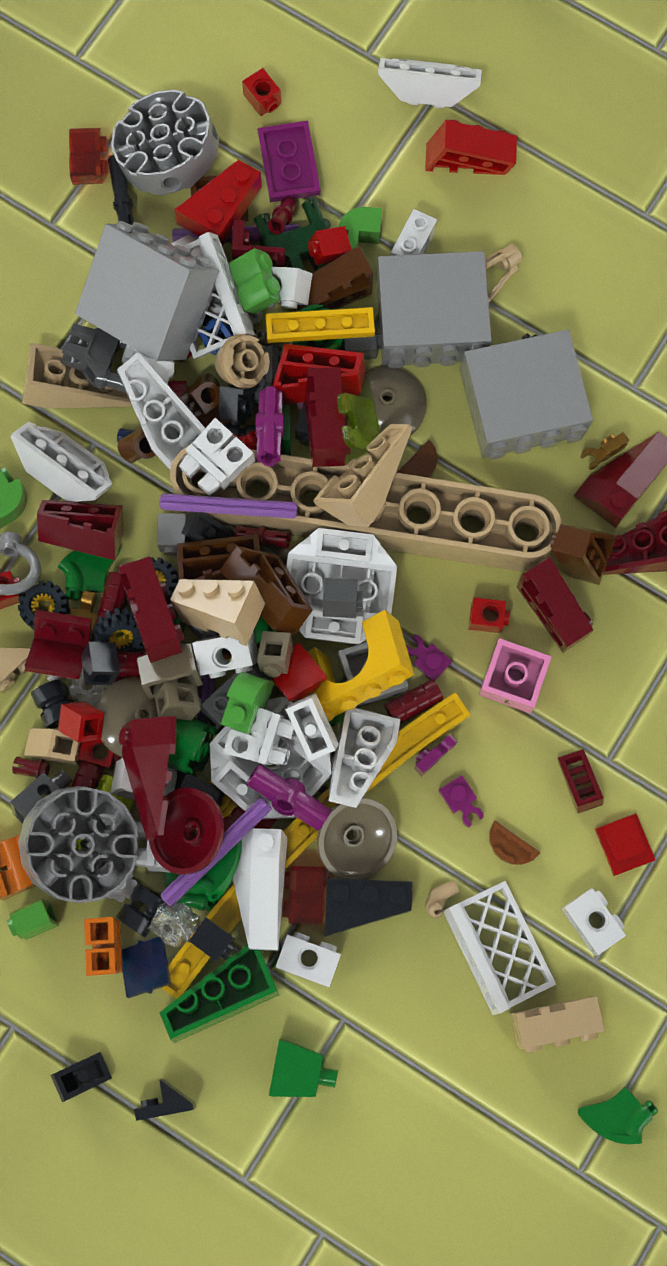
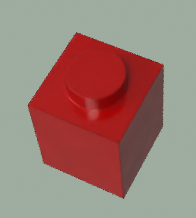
(329, 244)
(81, 721)

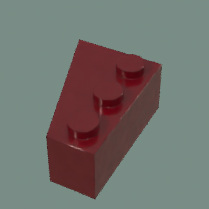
(324, 419)
(81, 526)
(555, 605)
(150, 609)

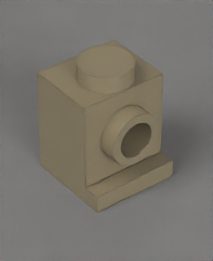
(274, 653)
(178, 700)

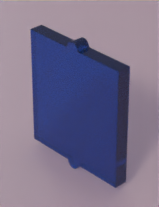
(145, 967)

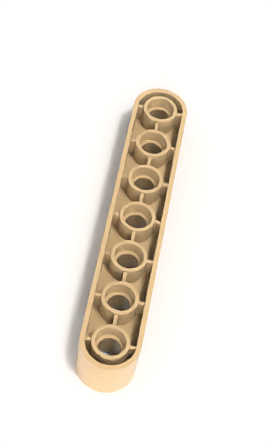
(442, 500)

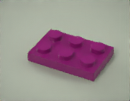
(289, 161)

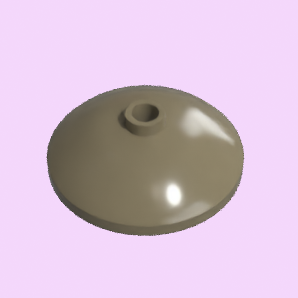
(407, 396)
(120, 705)
(368, 846)

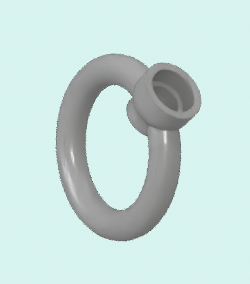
(10, 546)

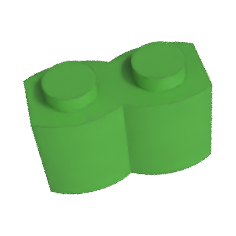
(254, 281)
(32, 919)

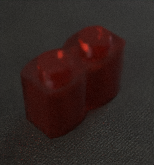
(86, 156)
(305, 895)

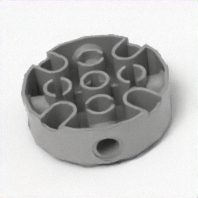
(165, 142)
(107, 844)

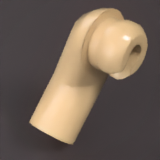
(437, 897)

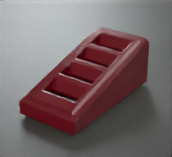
(587, 803)

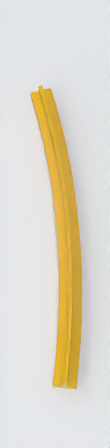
(300, 835)

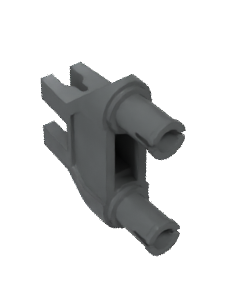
(93, 354)

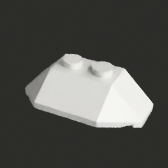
(428, 81)
(61, 463)

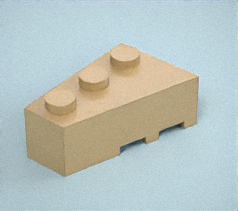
(219, 606)
(557, 1023)

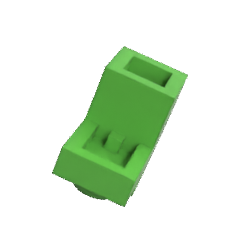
(362, 225)
(12, 498)
(246, 696)

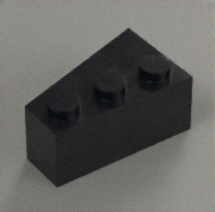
(362, 902)

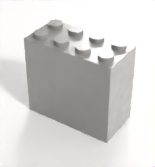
(146, 291)
(432, 307)
(525, 394)

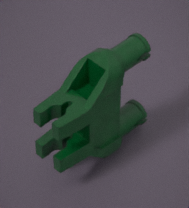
(295, 240)

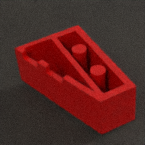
(471, 147)
(220, 202)
(295, 360)

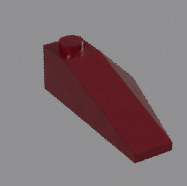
(622, 482)
(640, 549)
(146, 756)

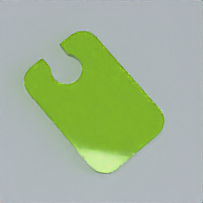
(363, 420)

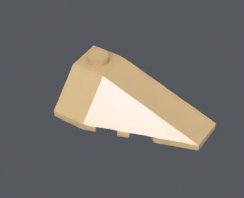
(60, 386)
(363, 488)

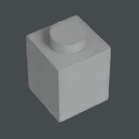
(169, 532)

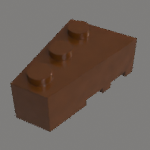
(341, 281)
(582, 551)
(205, 558)
(284, 602)

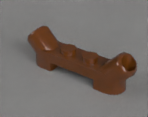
(198, 398)

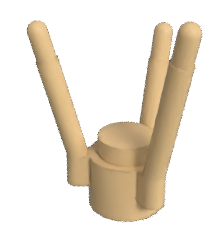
(506, 260)

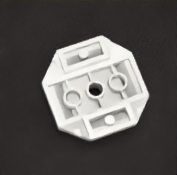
(342, 556)
(232, 772)

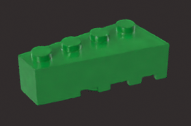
(225, 992)

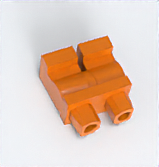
(14, 879)
(106, 943)

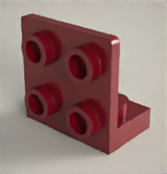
(241, 245)
(58, 644)

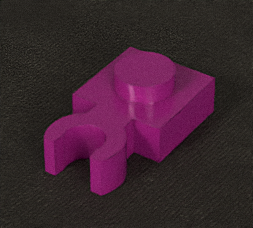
(430, 660)
(428, 758)
(459, 797)

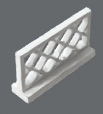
(227, 293)
(478, 959)

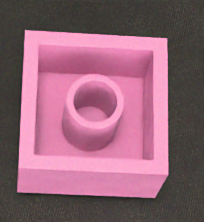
(515, 675)

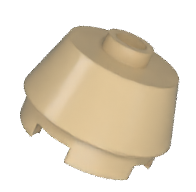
(242, 361)

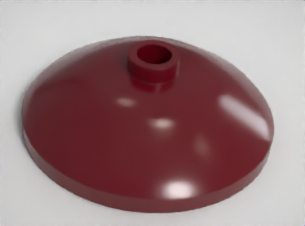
(179, 847)

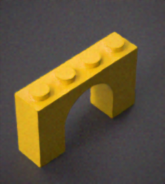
(385, 667)

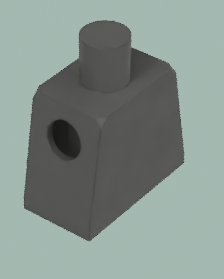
(25, 801)

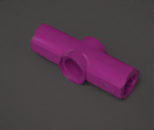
(269, 426)
(288, 796)

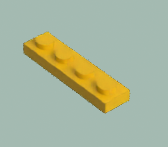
(320, 325)

